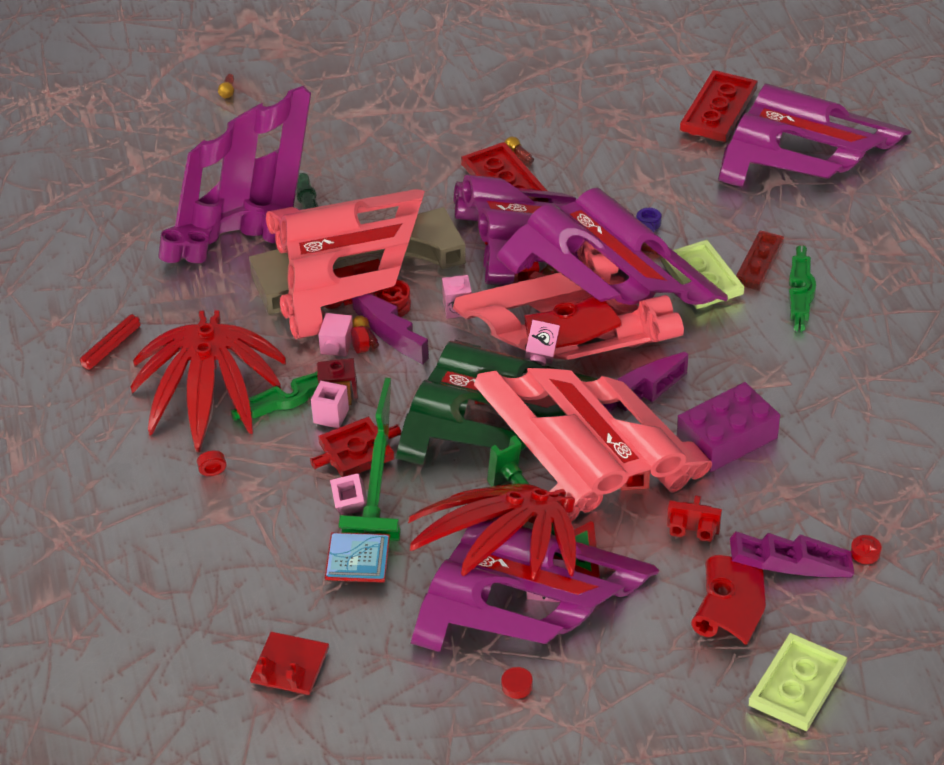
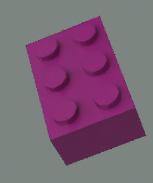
(729, 425)

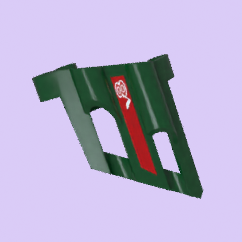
(443, 399)

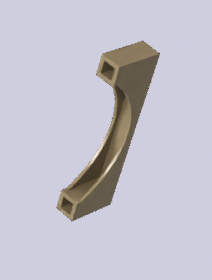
(432, 240)

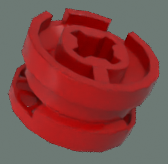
(397, 295)

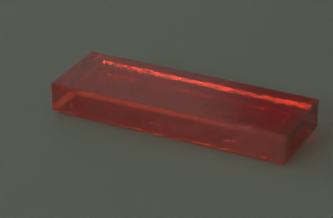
(759, 260)

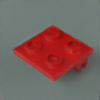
(289, 663)

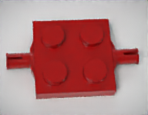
(352, 447)

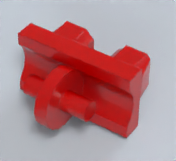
(694, 517)

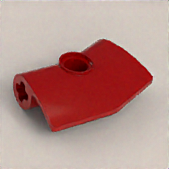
(578, 321)
(732, 599)

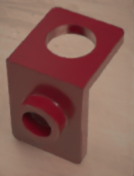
(338, 371)

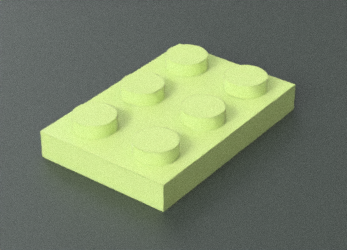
(711, 265)
(797, 681)

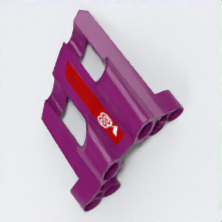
(499, 213)

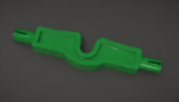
(805, 288)
(276, 399)

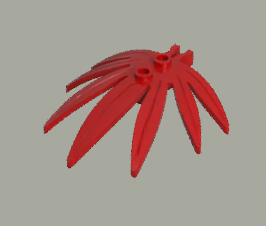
(204, 345)
(514, 507)

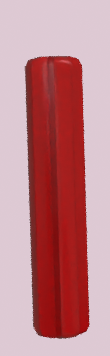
(110, 342)

